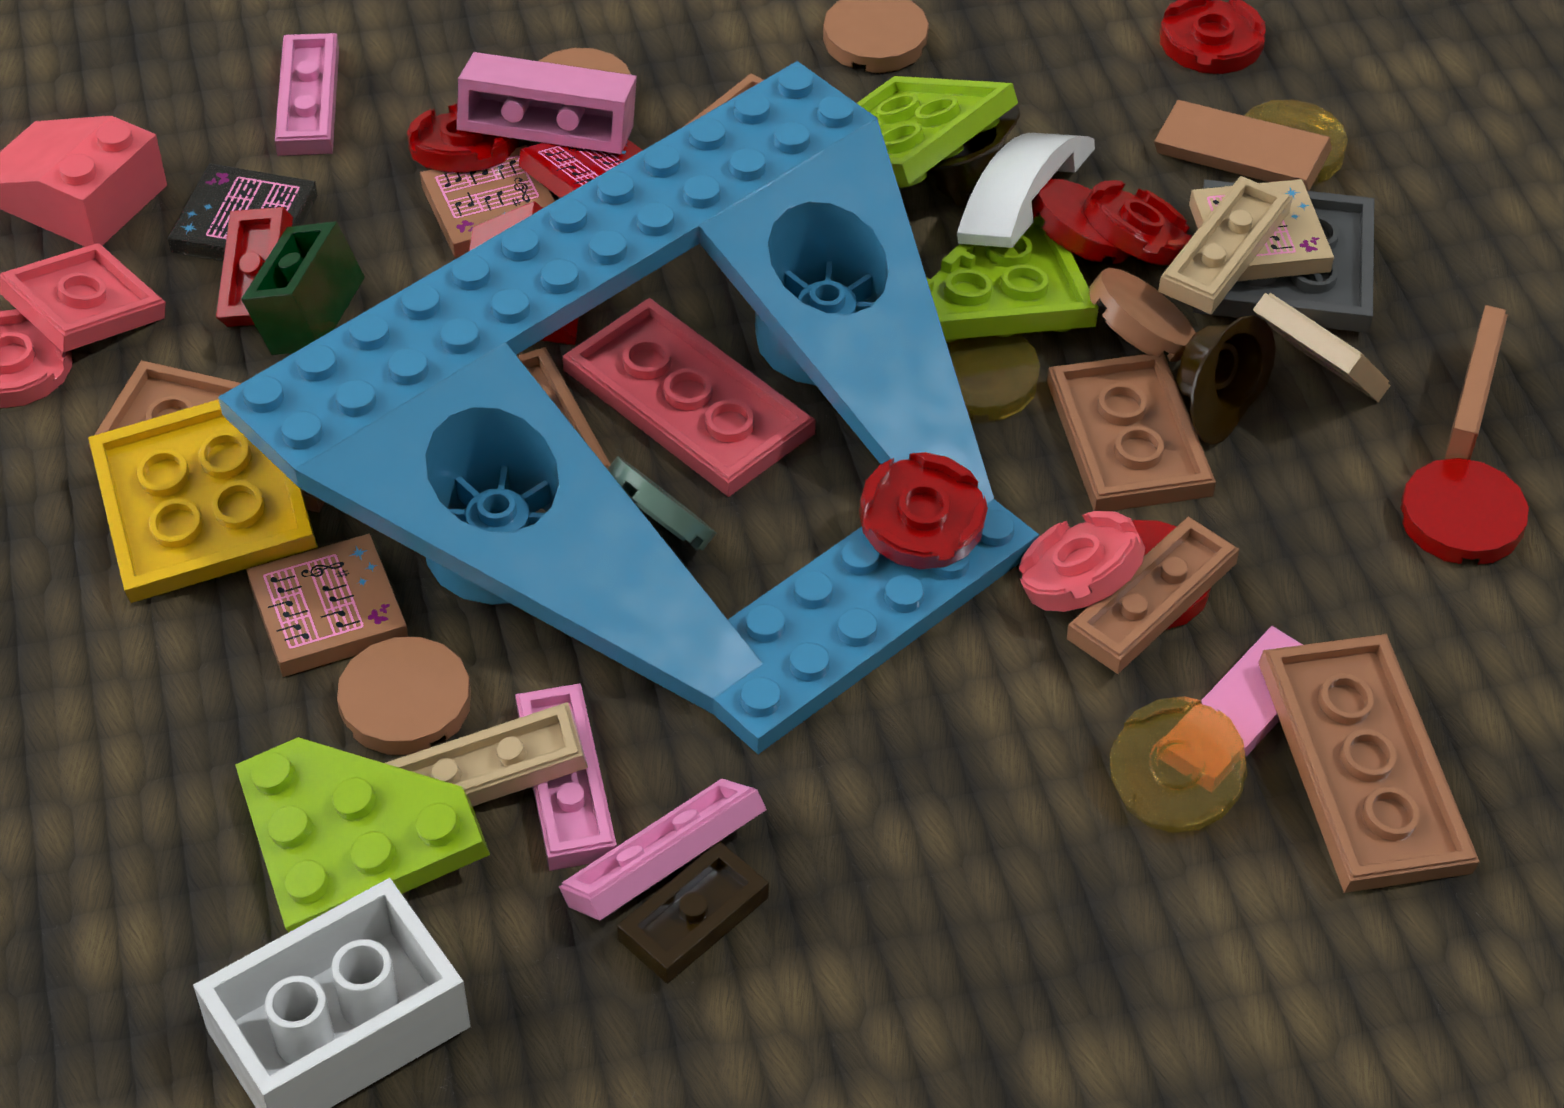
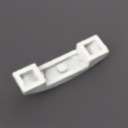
(1002, 198)

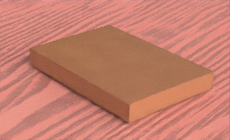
(1130, 432)

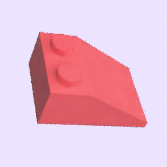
(81, 176)

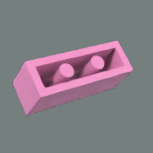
(546, 102)

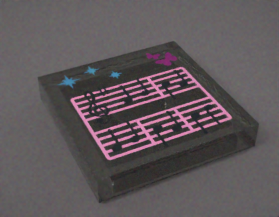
(222, 189)

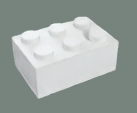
(334, 1003)

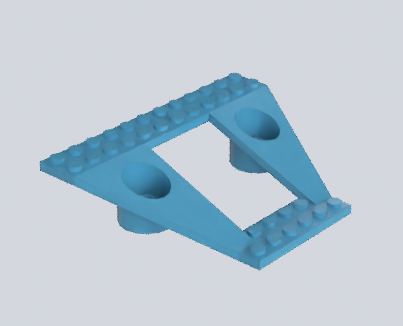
(436, 413)

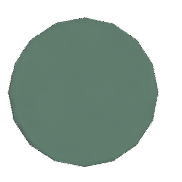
(661, 505)

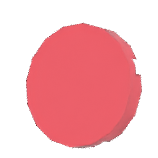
(28, 362)
(1081, 563)

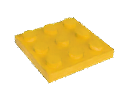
(194, 501)

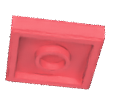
(81, 297)

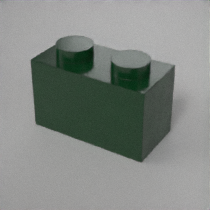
(303, 287)

